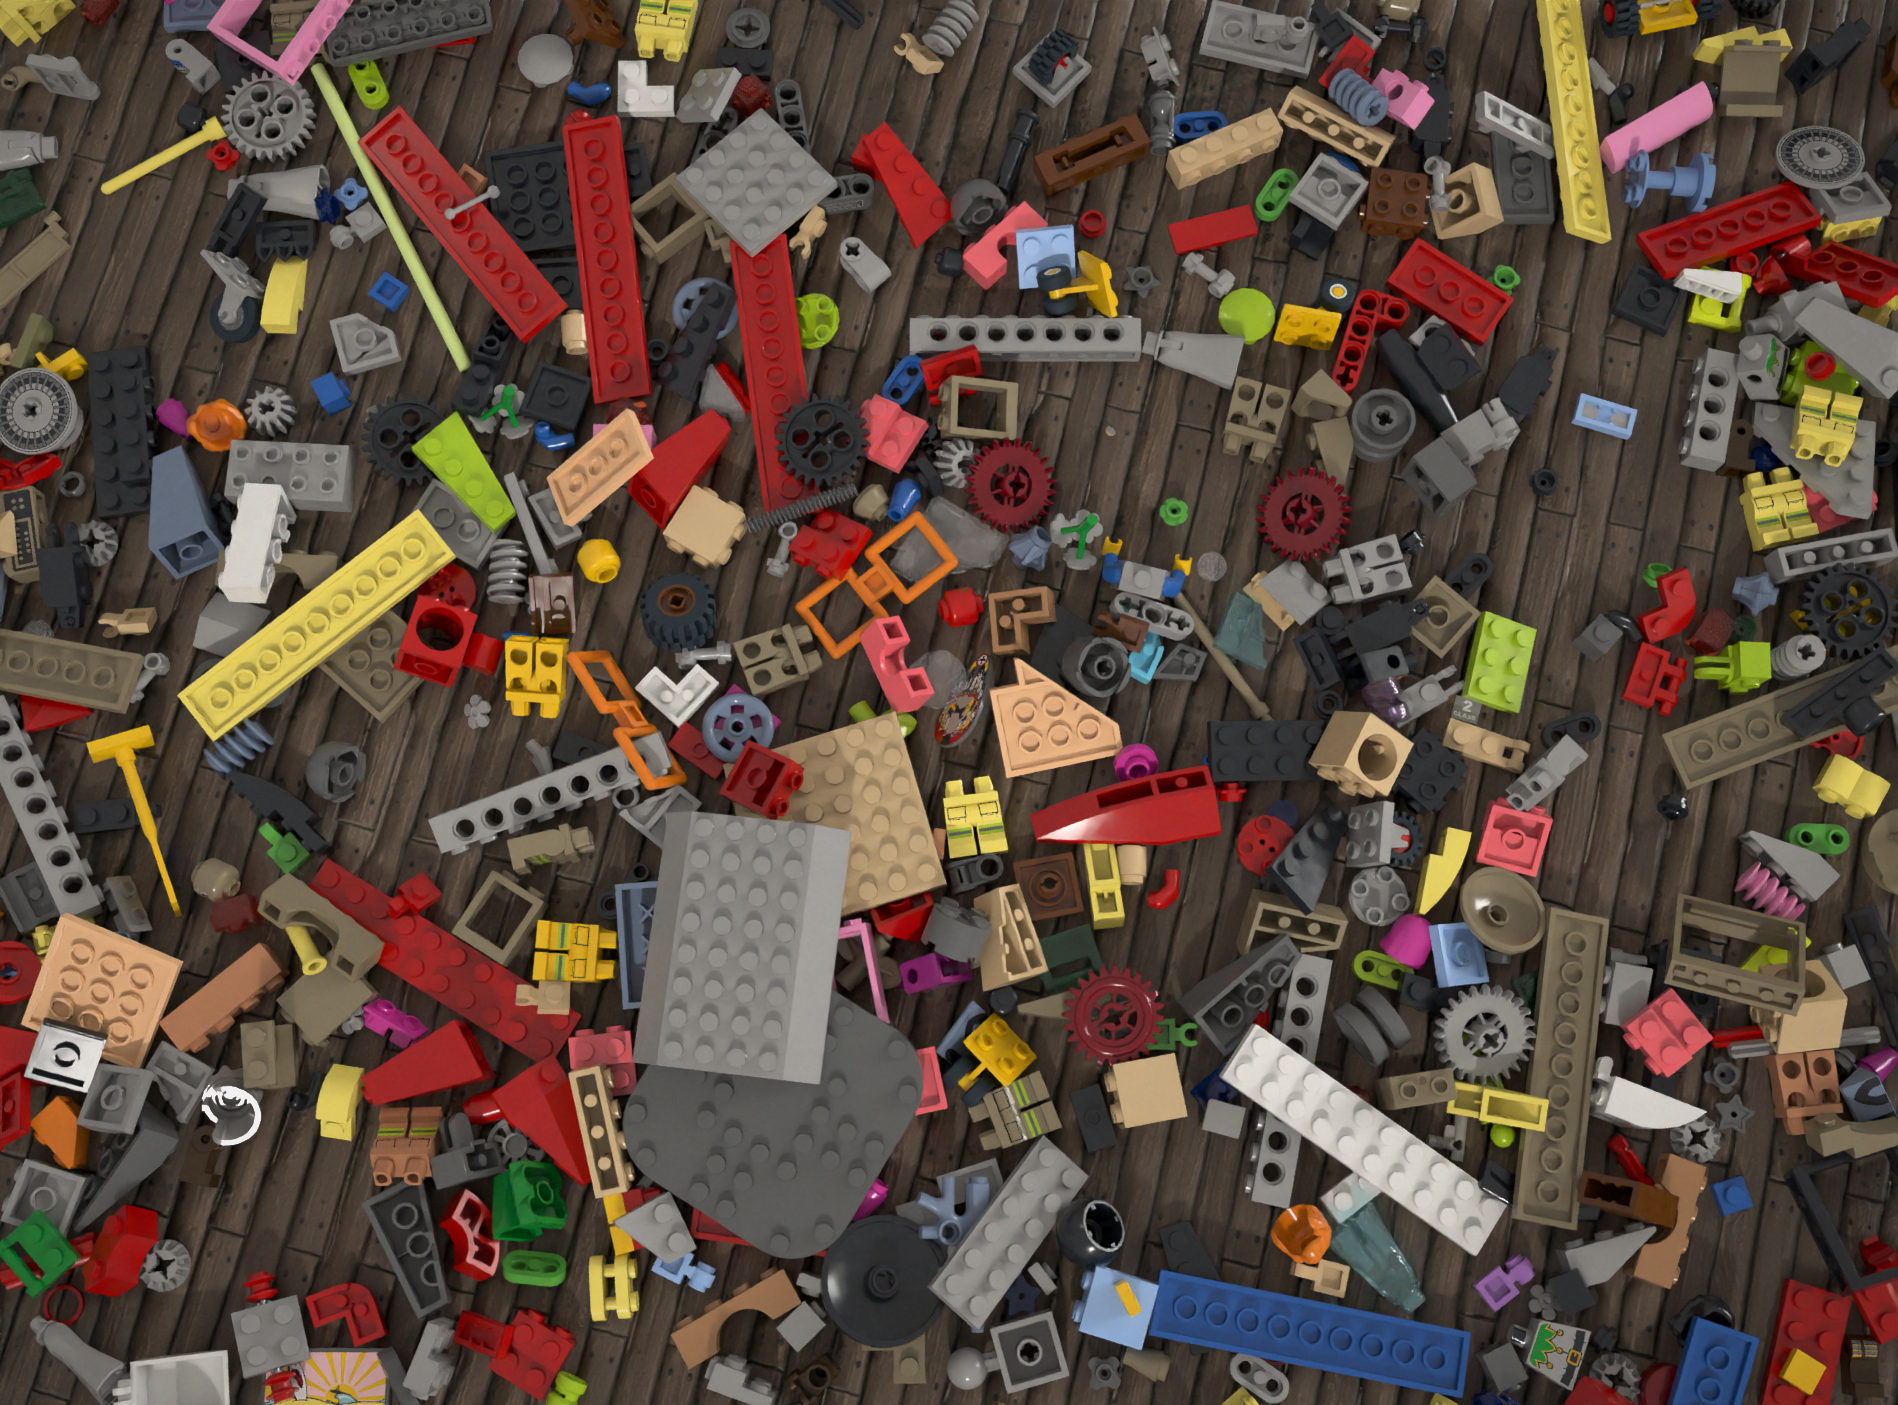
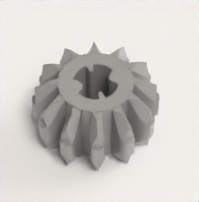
(270, 411)
(954, 461)

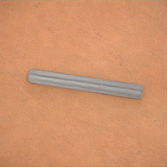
(1760, 1047)

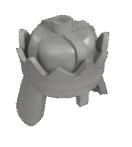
(231, 1106)

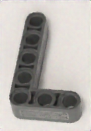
(847, 185)

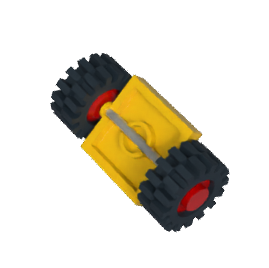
(1649, 16)

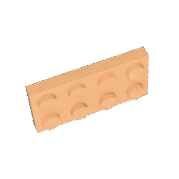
(599, 467)

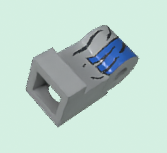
(186, 59)

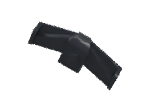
(1500, 1184)

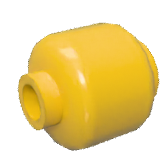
(599, 560)

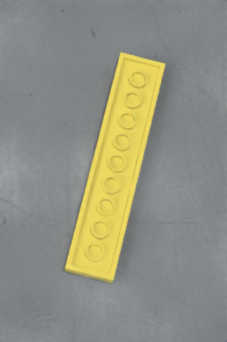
(1573, 120)
(316, 626)

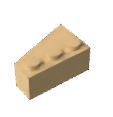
(1012, 946)

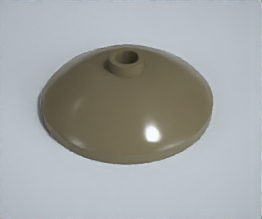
(1511, 902)

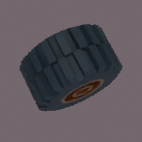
(678, 611)

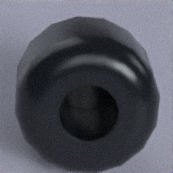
(192, 117)
(950, 262)
(1003, 1000)

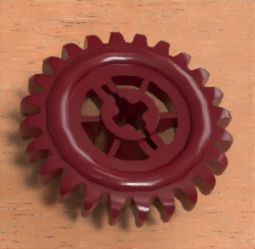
(1014, 457)
(1283, 495)
(1140, 1001)

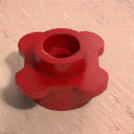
(228, 160)
(1230, 792)

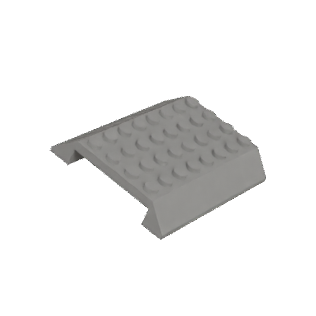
(743, 946)

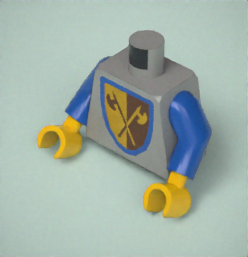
(1140, 578)

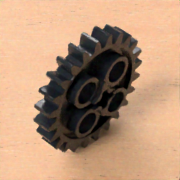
(391, 421)
(806, 421)
(1835, 586)

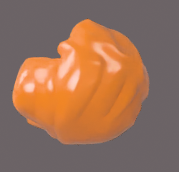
(217, 425)
(1302, 1233)

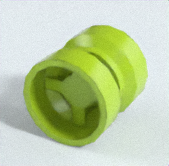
(567, 1390)

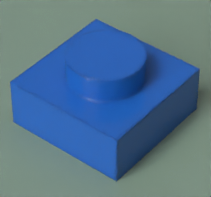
(389, 292)
(1731, 1195)

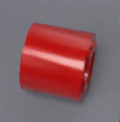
(483, 653)

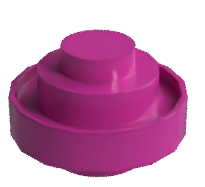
(1135, 762)

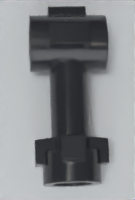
(1415, 29)
(223, 506)

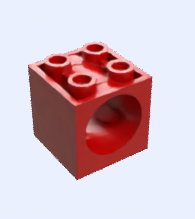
(432, 664)

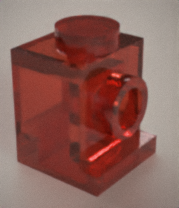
(748, 92)
(236, 914)

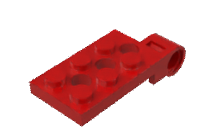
(1856, 272)

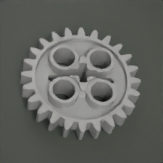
(268, 117)

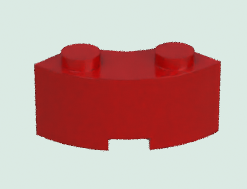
(471, 1232)
(120, 1251)

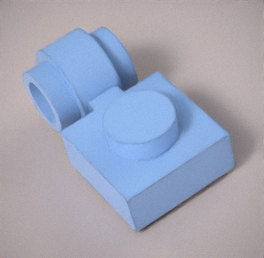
(700, 1275)

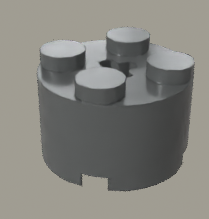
(1096, 666)
(957, 930)

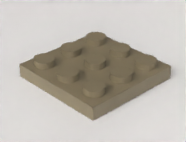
(367, 663)

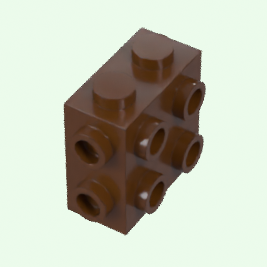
(1394, 203)

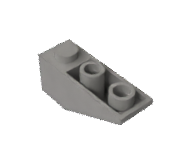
(1797, 868)
(1605, 1254)

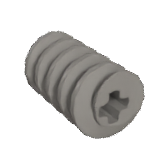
(951, 27)
(505, 571)
(1796, 657)

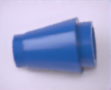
(903, 499)

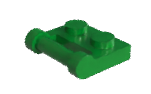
(45, 1246)

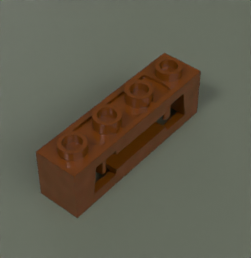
(1052, 164)

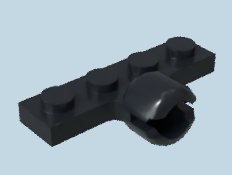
(1845, 698)

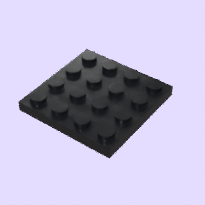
(533, 196)

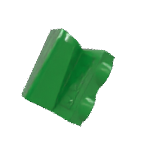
(527, 1201)

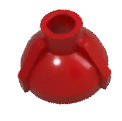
(1771, 279)

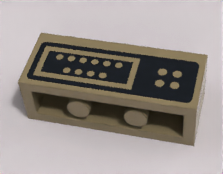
(30, 528)

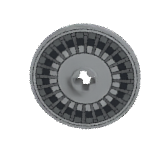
(1839, 159)
(54, 410)

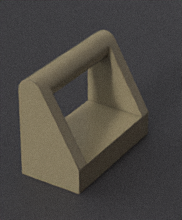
(1316, 395)

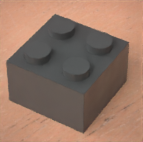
(1438, 477)

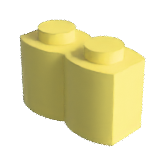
(1851, 787)

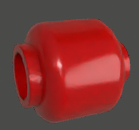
(960, 607)

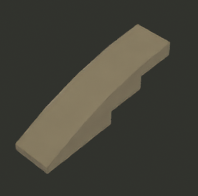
(1053, 1006)

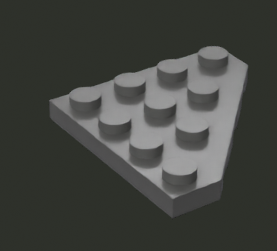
(1845, 487)

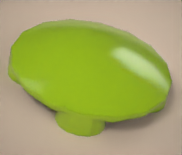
(1246, 314)
(816, 319)

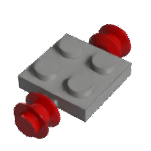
(270, 1337)

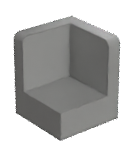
(1223, 1118)

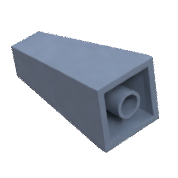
(181, 522)

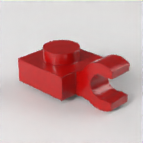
(414, 895)

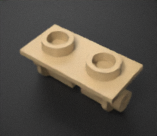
(1269, 604)

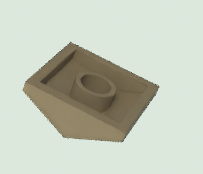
(1448, 620)

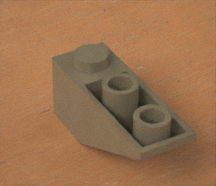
(1331, 447)

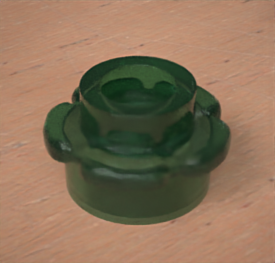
(1749, 626)

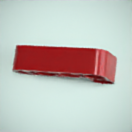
(1366, 322)

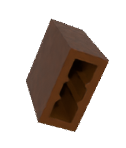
(1628, 1199)

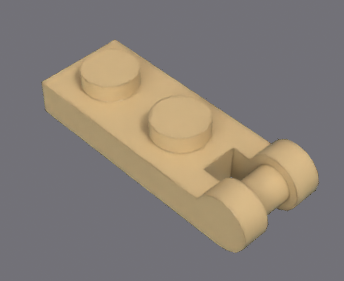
(1484, 745)

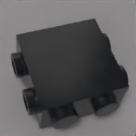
(1428, 774)
(1699, 1003)

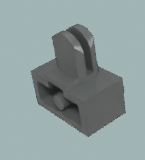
(464, 1157)

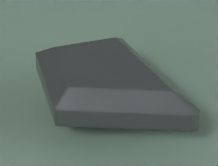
(1181, 664)

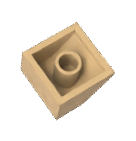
(1472, 205)

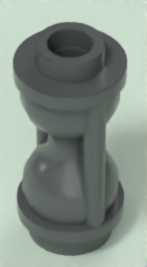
(1161, 133)

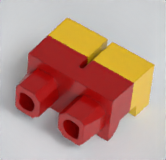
(622, 1203)

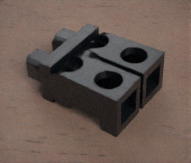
(1820, 61)

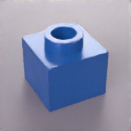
(332, 393)

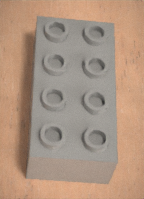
(310, 474)

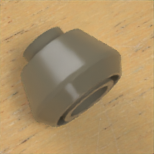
(871, 503)

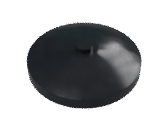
(879, 1281)

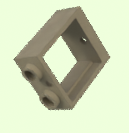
(678, 238)
(1005, 413)
(506, 955)
(1415, 1089)

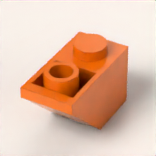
(58, 1130)

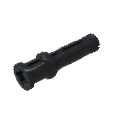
(1019, 140)

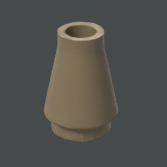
(1149, 1362)

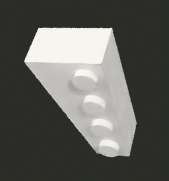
(256, 542)

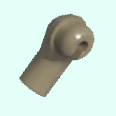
(17, 78)

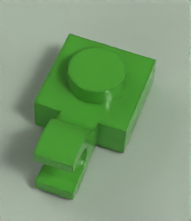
(286, 849)

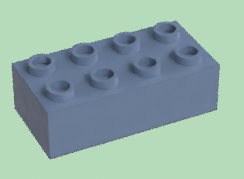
(634, 921)

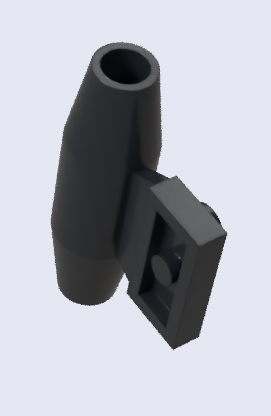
(1427, 373)

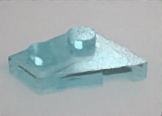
(1242, 631)

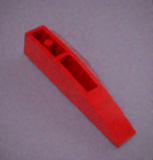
(1136, 812)

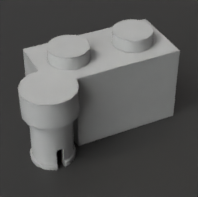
(1481, 432)
(1624, 986)

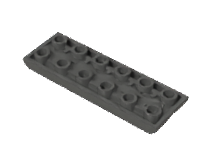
(400, 26)

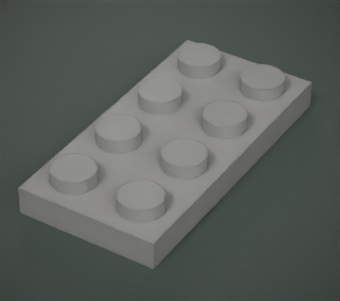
(1230, 38)

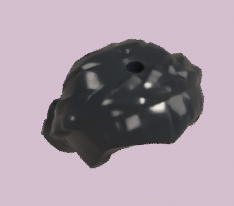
(1707, 1307)

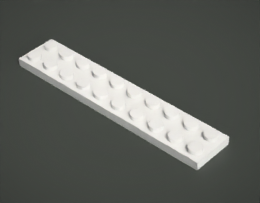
(1362, 1139)

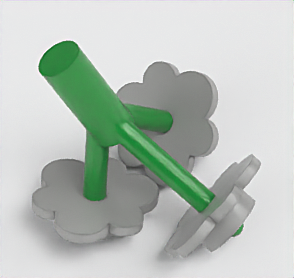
(507, 404)
(1081, 529)

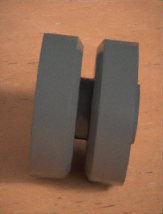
(1381, 424)
(1372, 1026)

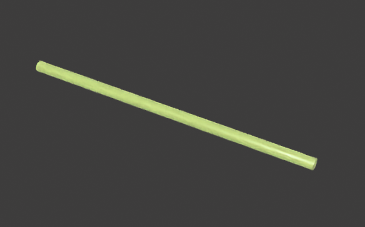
(392, 219)

